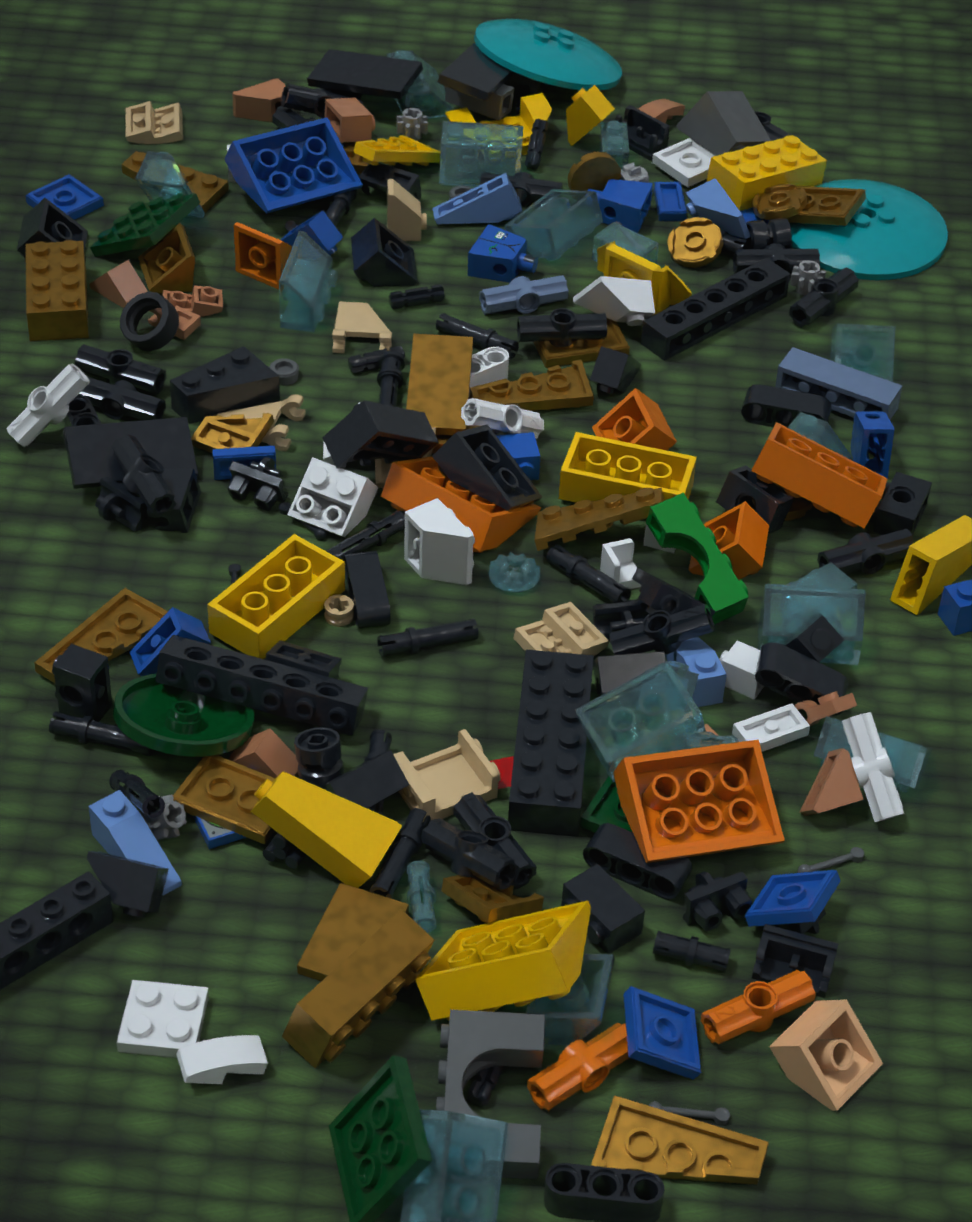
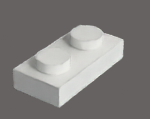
(773, 727)

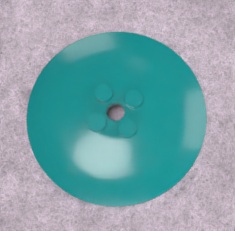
(547, 54)
(885, 239)

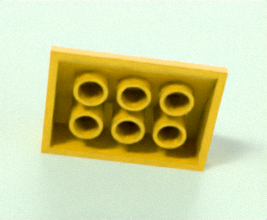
(507, 962)

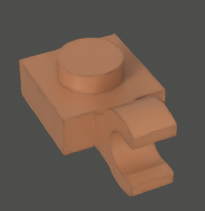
(187, 321)
(829, 705)

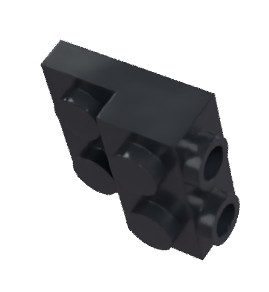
(662, 595)

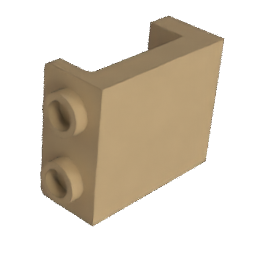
(447, 775)

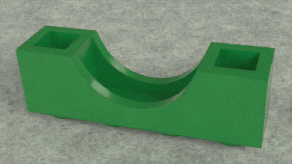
(679, 526)

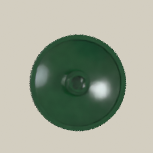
(179, 719)

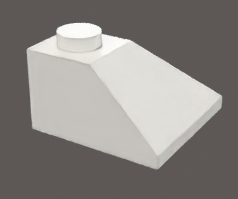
(619, 299)

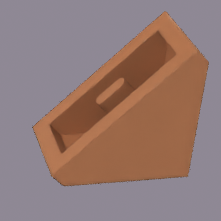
(119, 284)
(266, 754)
(834, 784)

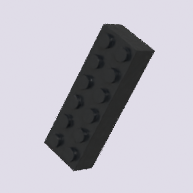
(550, 744)

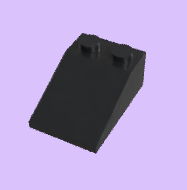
(485, 467)

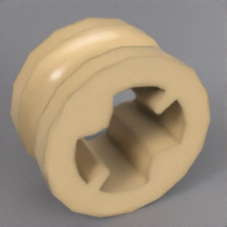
(333, 615)

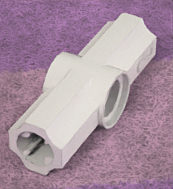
(48, 405)
(501, 418)
(873, 767)

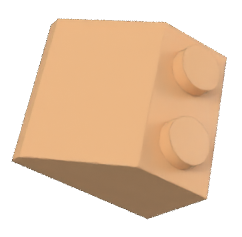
(827, 1053)

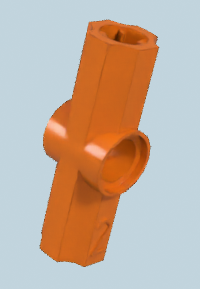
(758, 1006)
(580, 1067)

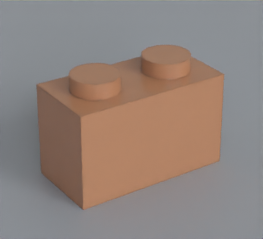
(349, 119)

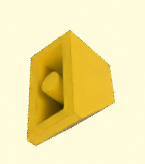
(586, 112)

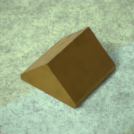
(169, 263)

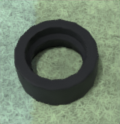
(134, 312)

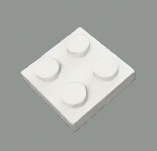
(684, 161)
(162, 1018)

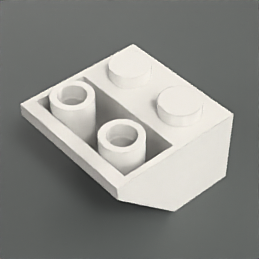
(332, 498)
(438, 544)

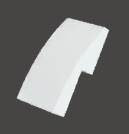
(213, 1058)

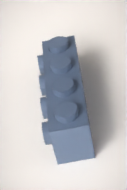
(842, 385)

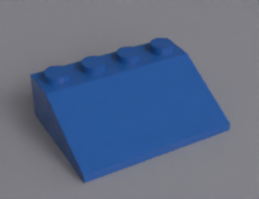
(292, 165)

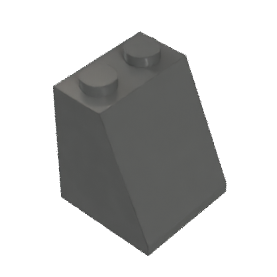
(723, 122)

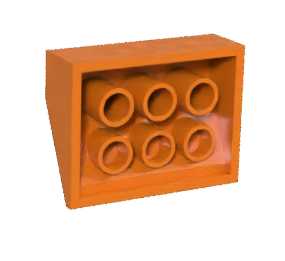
(421, 481)
(698, 801)

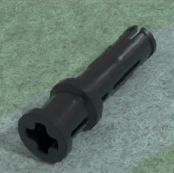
(390, 377)

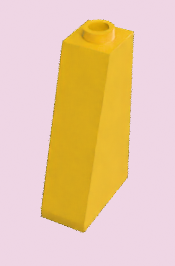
(933, 564)
(326, 827)

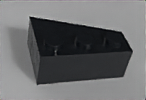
(224, 385)
(380, 433)

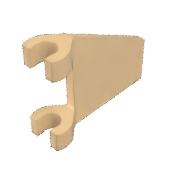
(358, 320)
(274, 434)

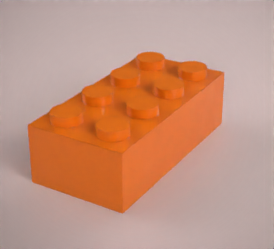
(819, 476)

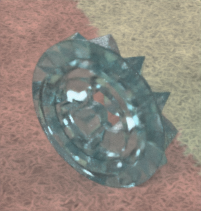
(513, 580)

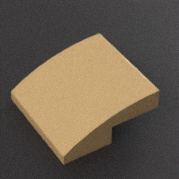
(153, 125)
(562, 631)

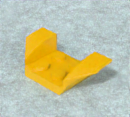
(531, 108)
(621, 263)

